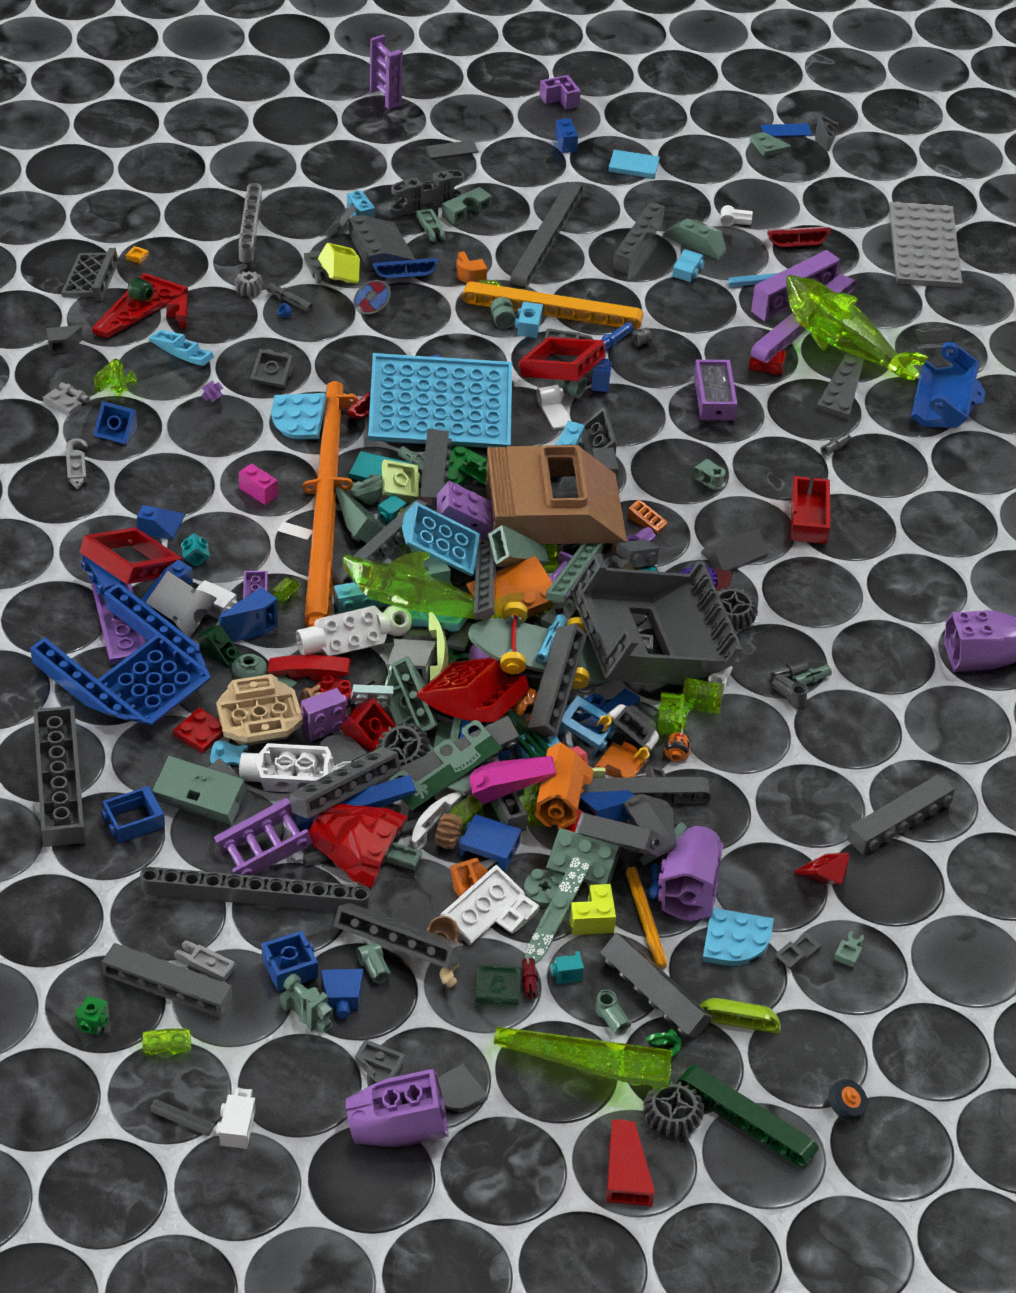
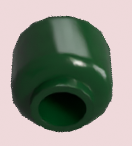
(140, 290)

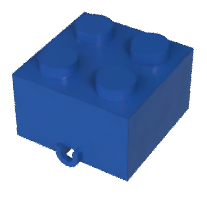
(289, 956)

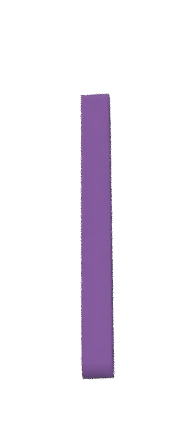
(790, 329)

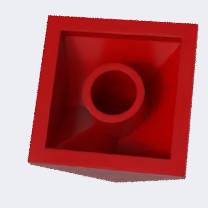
(828, 868)

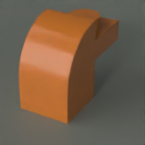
(470, 270)

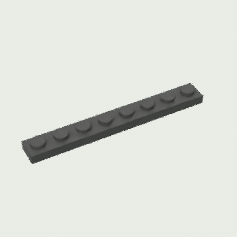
(485, 583)

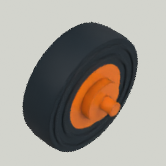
(848, 1099)

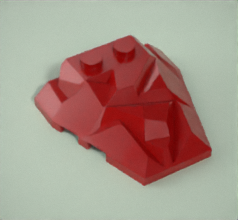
(356, 838)

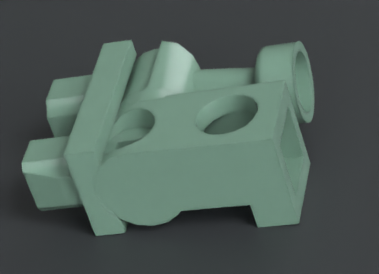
(308, 1004)

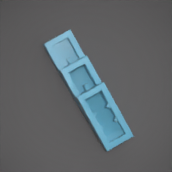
(178, 346)

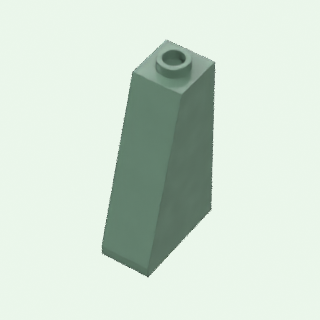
(512, 547)

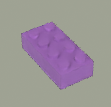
(254, 580)

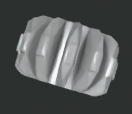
(248, 284)

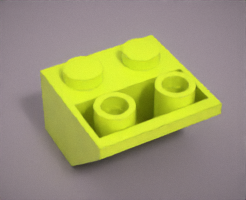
(340, 263)

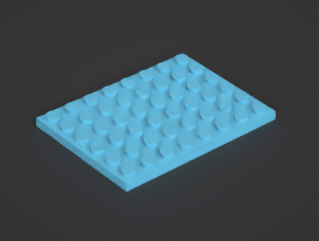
(440, 394)

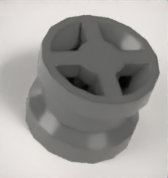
(642, 337)

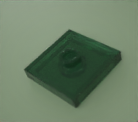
(498, 984)

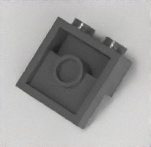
(272, 368)

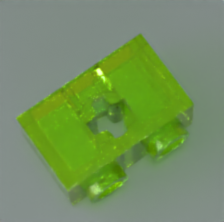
(671, 713)

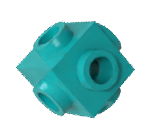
(195, 550)

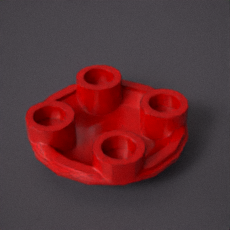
(329, 683)

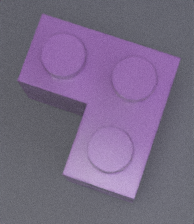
(560, 89)

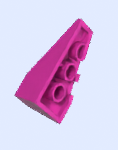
(508, 776)

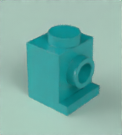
(567, 969)

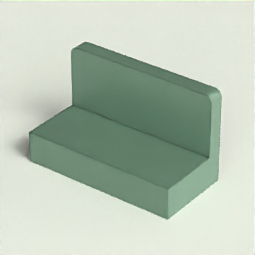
(448, 731)

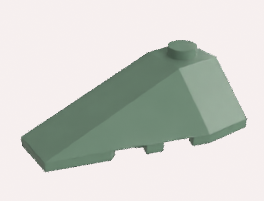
(357, 518)

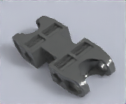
(416, 194)

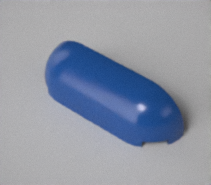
(405, 268)

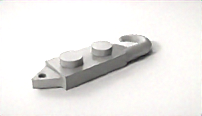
(75, 463)

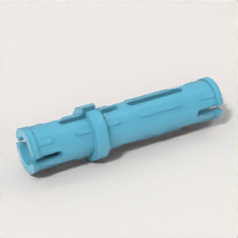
(543, 654)

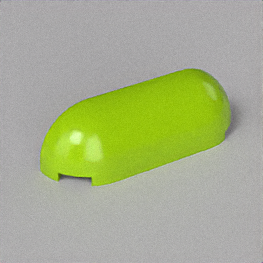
(742, 1015)

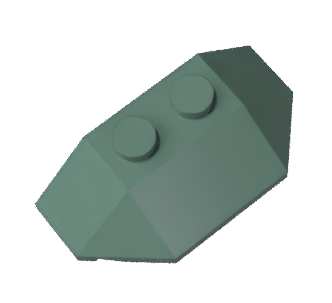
(698, 237)
(405, 704)

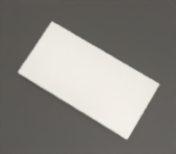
(483, 904)

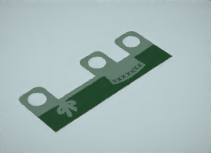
(454, 765)

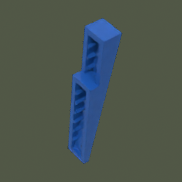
(373, 796)

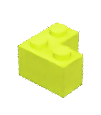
(596, 915)

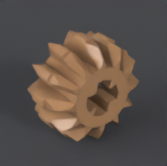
(448, 831)

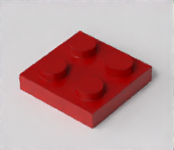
(199, 730)

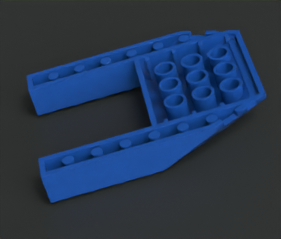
(146, 681)

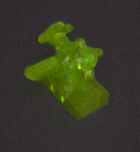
(114, 375)

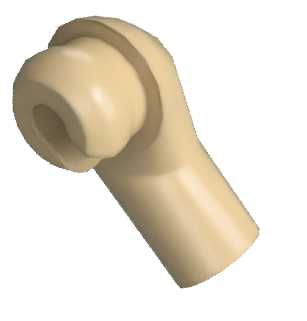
(446, 976)

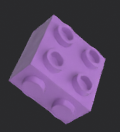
(323, 714)

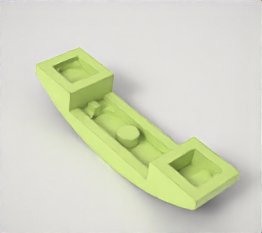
(442, 647)

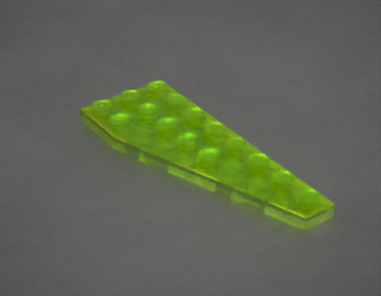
(609, 1059)

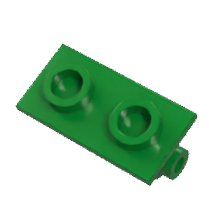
(474, 469)

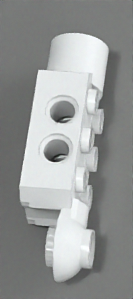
(352, 631)
(287, 766)

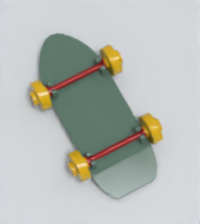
(518, 643)

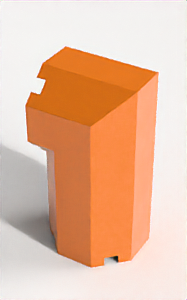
(561, 793)

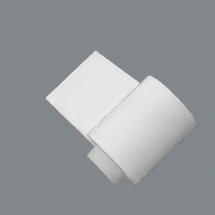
(550, 403)

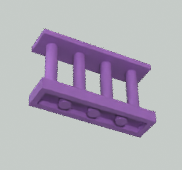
(393, 74)
(256, 825)

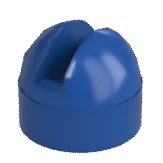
(285, 310)

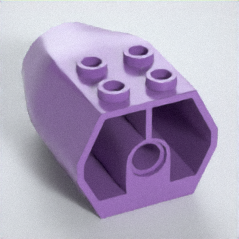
(980, 640)
(691, 874)
(398, 1111)

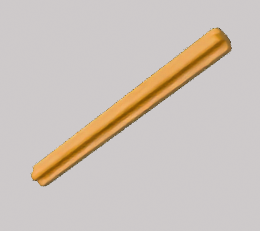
(646, 917)

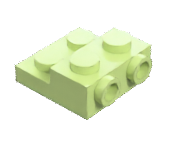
(400, 480)

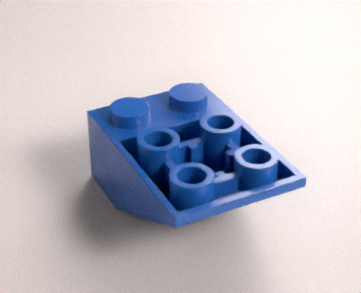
(251, 616)

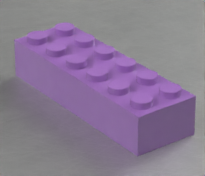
(771, 295)

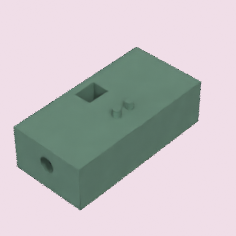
(200, 790)

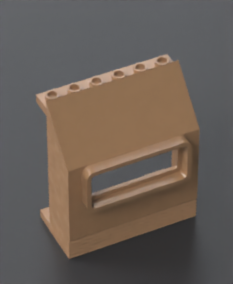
(524, 500)

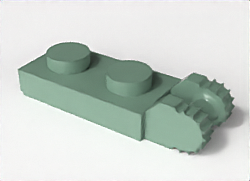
(430, 224)

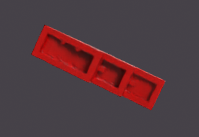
(309, 665)

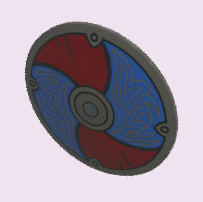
(372, 297)

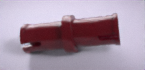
(530, 978)

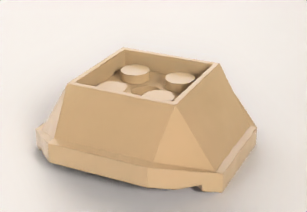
(258, 710)

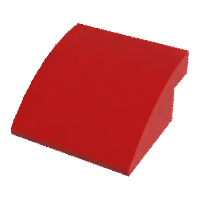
(474, 690)

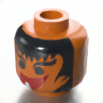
(677, 747)

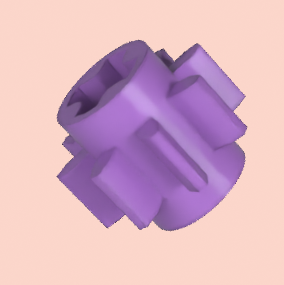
(212, 391)

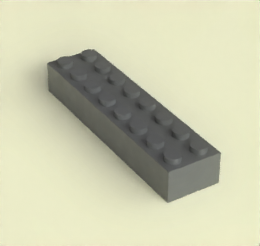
(58, 776)

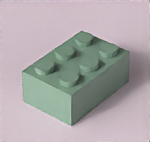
(601, 854)

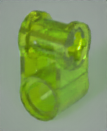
(468, 809)

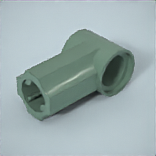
(372, 958)
(608, 1008)

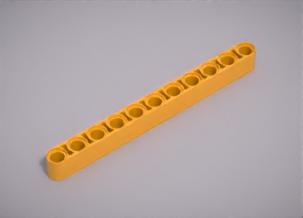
(556, 305)

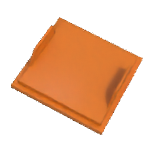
(620, 761)

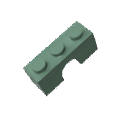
(475, 200)

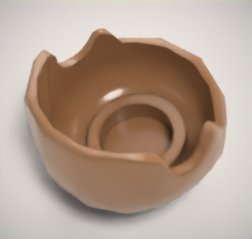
(444, 927)

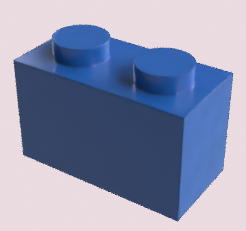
(566, 135)

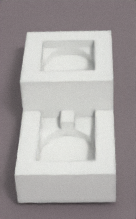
(518, 915)

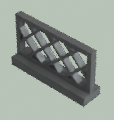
(103, 275)

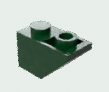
(218, 645)

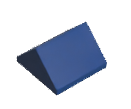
(116, 423)

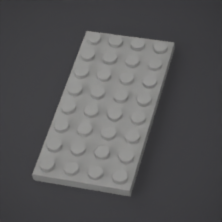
(925, 245)

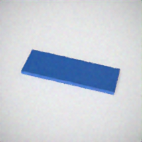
(787, 130)

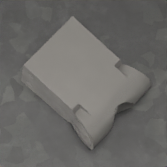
(181, 602)
(421, 652)

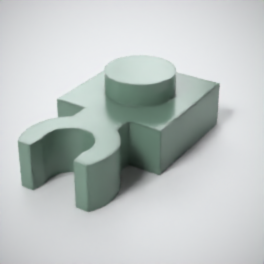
(849, 950)

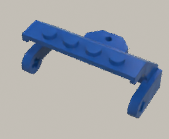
(948, 393)

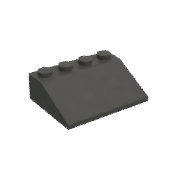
(378, 241)

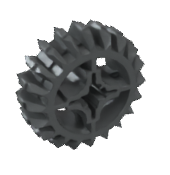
(739, 607)
(413, 748)
(686, 1114)

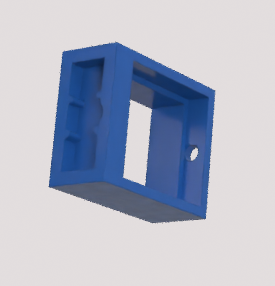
(130, 801)

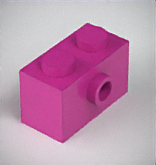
(258, 484)

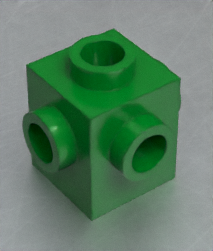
(92, 1015)

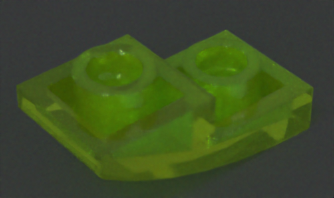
(552, 553)
(170, 1040)

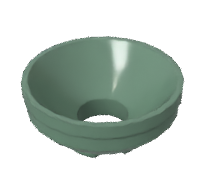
(242, 670)

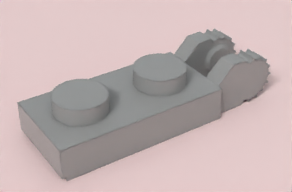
(205, 960)

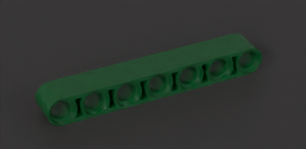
(750, 1117)

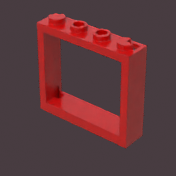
(589, 352)
(99, 545)

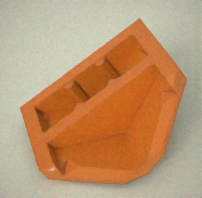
(466, 875)

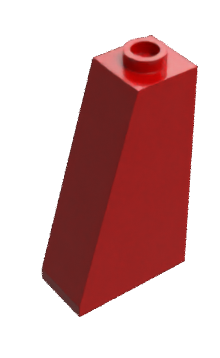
(627, 1167)

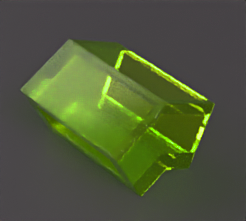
(285, 589)

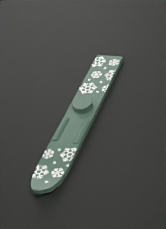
(557, 909)

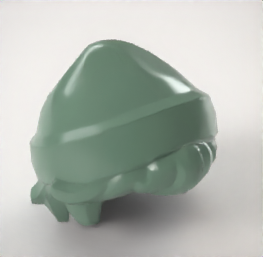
(369, 490)

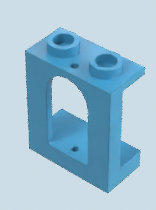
(596, 740)

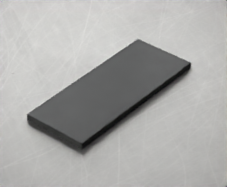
(452, 149)

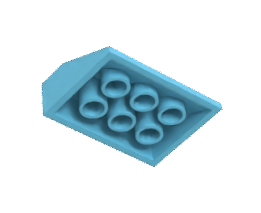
(441, 537)

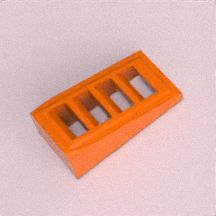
(641, 513)

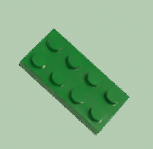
(456, 457)

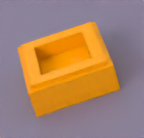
(137, 255)

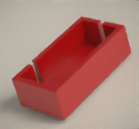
(810, 511)

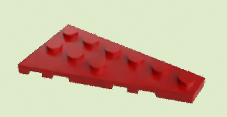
(128, 310)

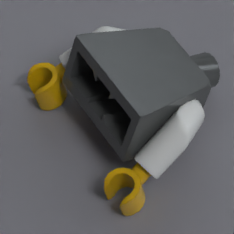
(635, 724)

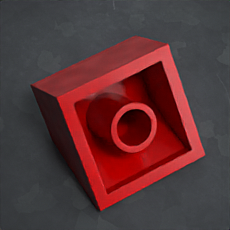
(367, 723)

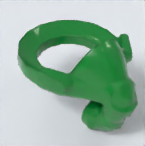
(666, 1039)

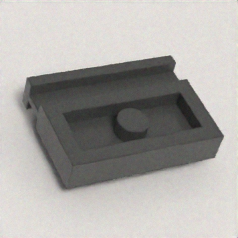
(337, 226)

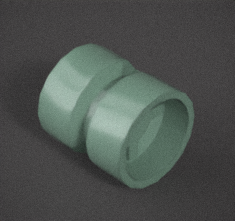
(503, 313)
(574, 388)

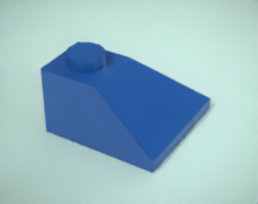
(159, 522)

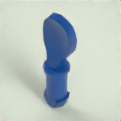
(653, 891)

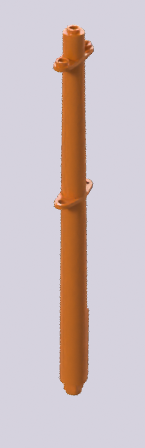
(320, 572)

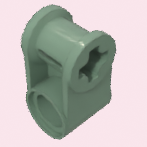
(709, 474)

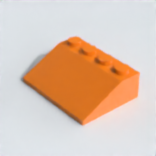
(525, 577)

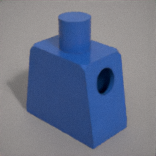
(343, 989)

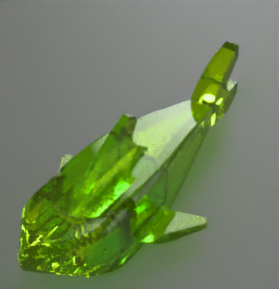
(837, 321)
(411, 587)

